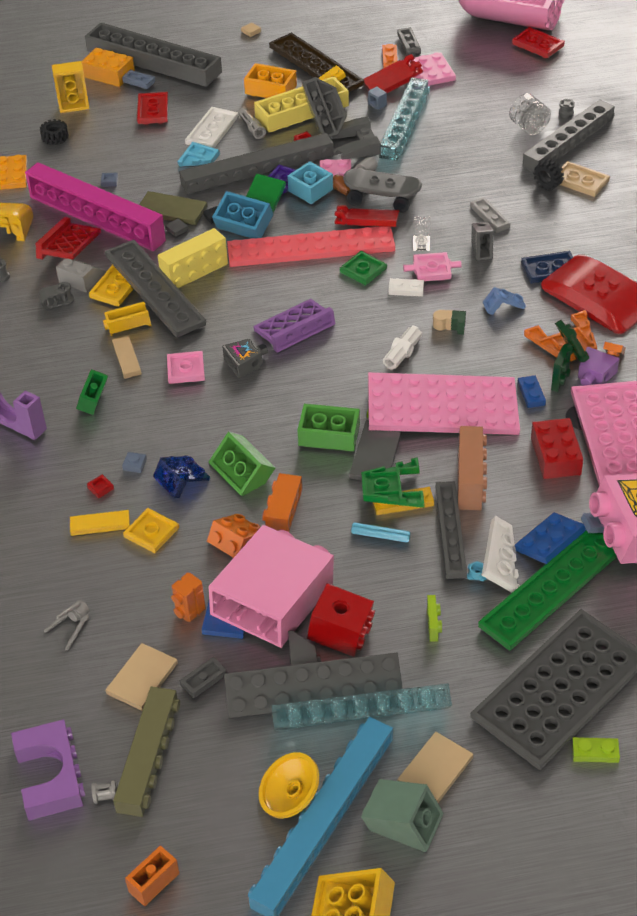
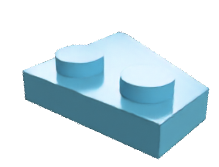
(198, 155)

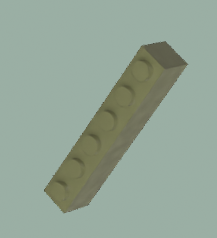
(146, 752)

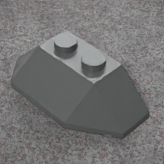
(324, 106)

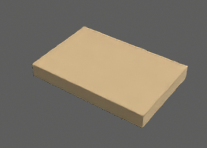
(583, 179)
(144, 669)
(437, 765)

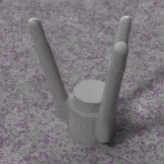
(76, 612)

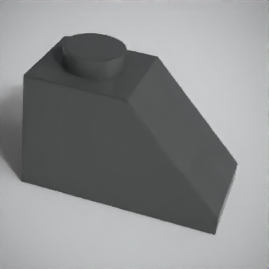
(301, 650)

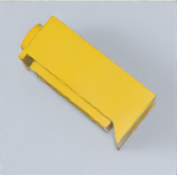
(126, 318)

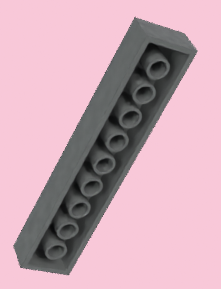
(156, 54)

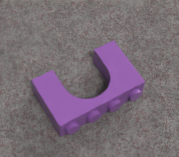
(26, 415)
(61, 792)

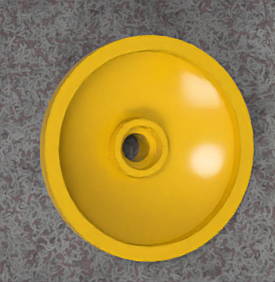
(289, 785)

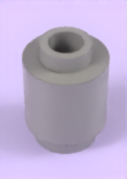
(367, 164)

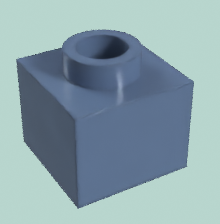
(377, 98)

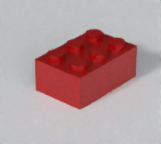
(556, 448)

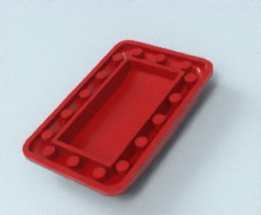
(598, 289)

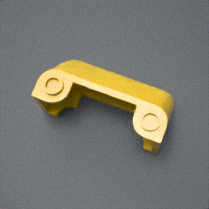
(16, 219)

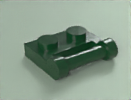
(569, 336)
(561, 367)

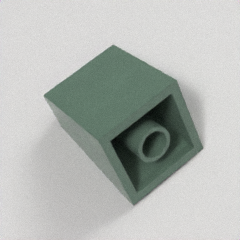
(403, 813)

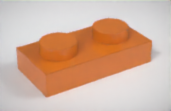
(614, 349)

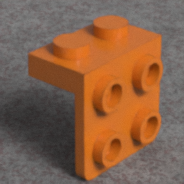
(231, 533)

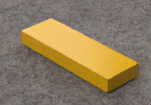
(99, 522)

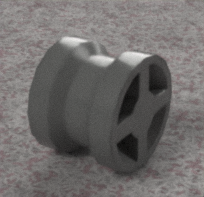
(566, 108)

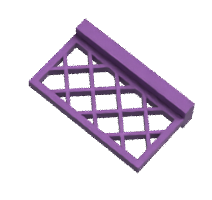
(295, 331)

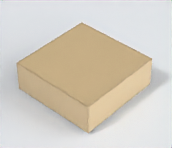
(251, 29)

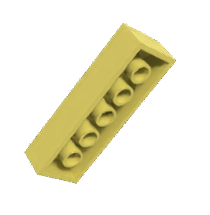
(291, 107)

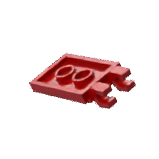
(394, 74)
(366, 217)

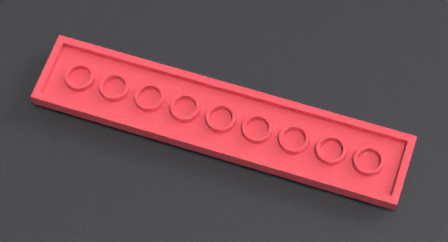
(310, 246)

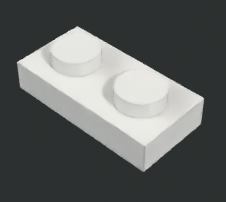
(406, 287)

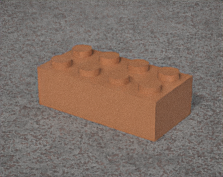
(472, 468)

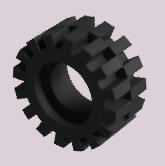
(54, 132)
(548, 166)

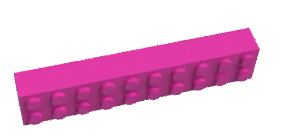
(96, 206)

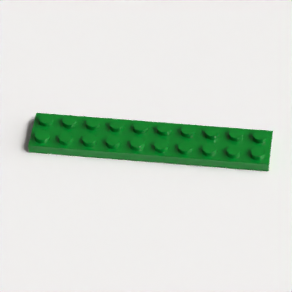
(547, 590)

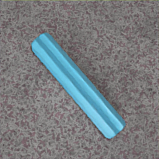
(380, 532)

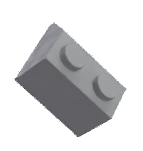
(78, 274)

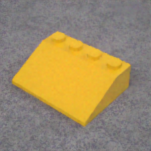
(354, 894)

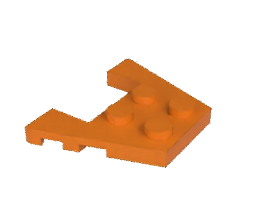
(555, 342)

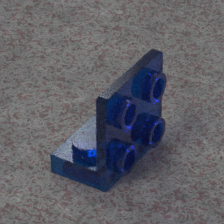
(176, 471)

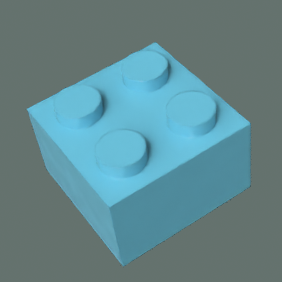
(310, 182)

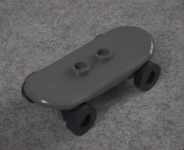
(381, 184)

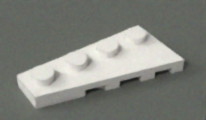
(499, 556)

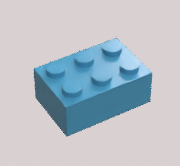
(242, 215)

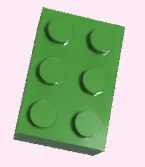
(328, 427)

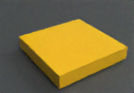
(151, 530)

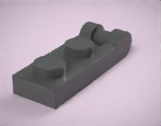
(408, 41)

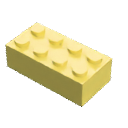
(194, 258)

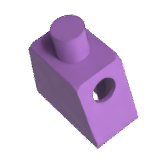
(598, 368)

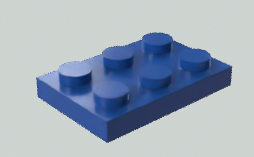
(550, 537)

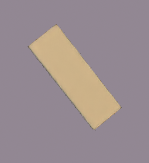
(126, 357)

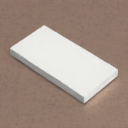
(212, 127)

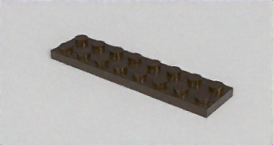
(312, 60)

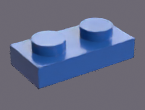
(531, 391)

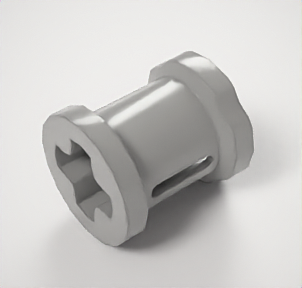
(103, 791)

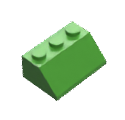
(241, 464)

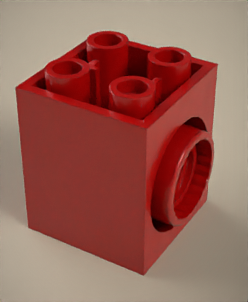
(341, 620)

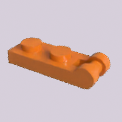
(389, 54)

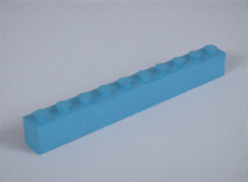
(320, 819)

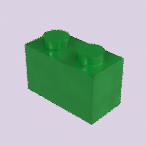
(92, 392)

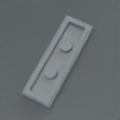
(490, 214)

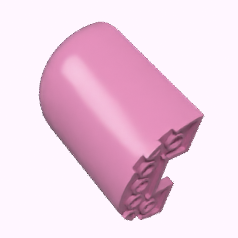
(529, 13)

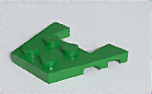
(384, 485)

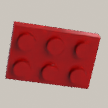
(538, 42)
(152, 108)

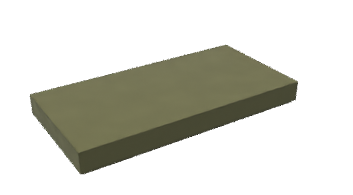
(175, 207)

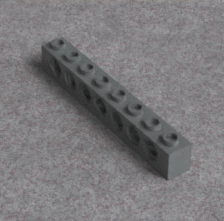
(569, 134)

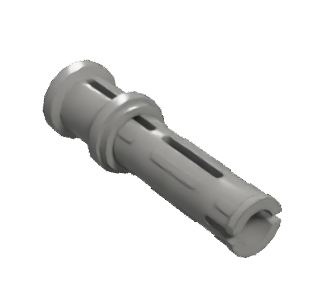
(253, 125)

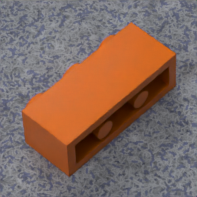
(283, 502)

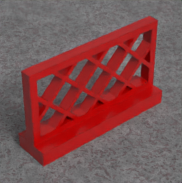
(59, 238)

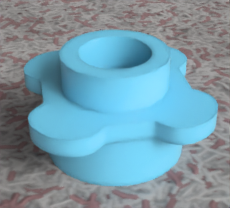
(473, 568)

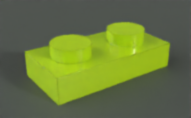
(433, 612)
(595, 750)

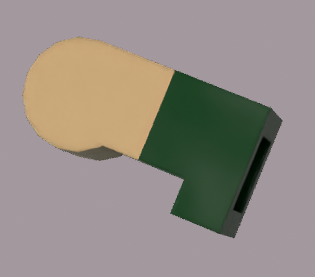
(450, 320)

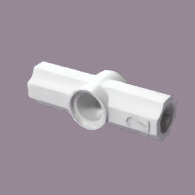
(402, 347)

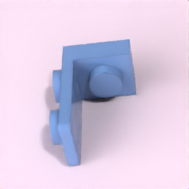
(499, 296)

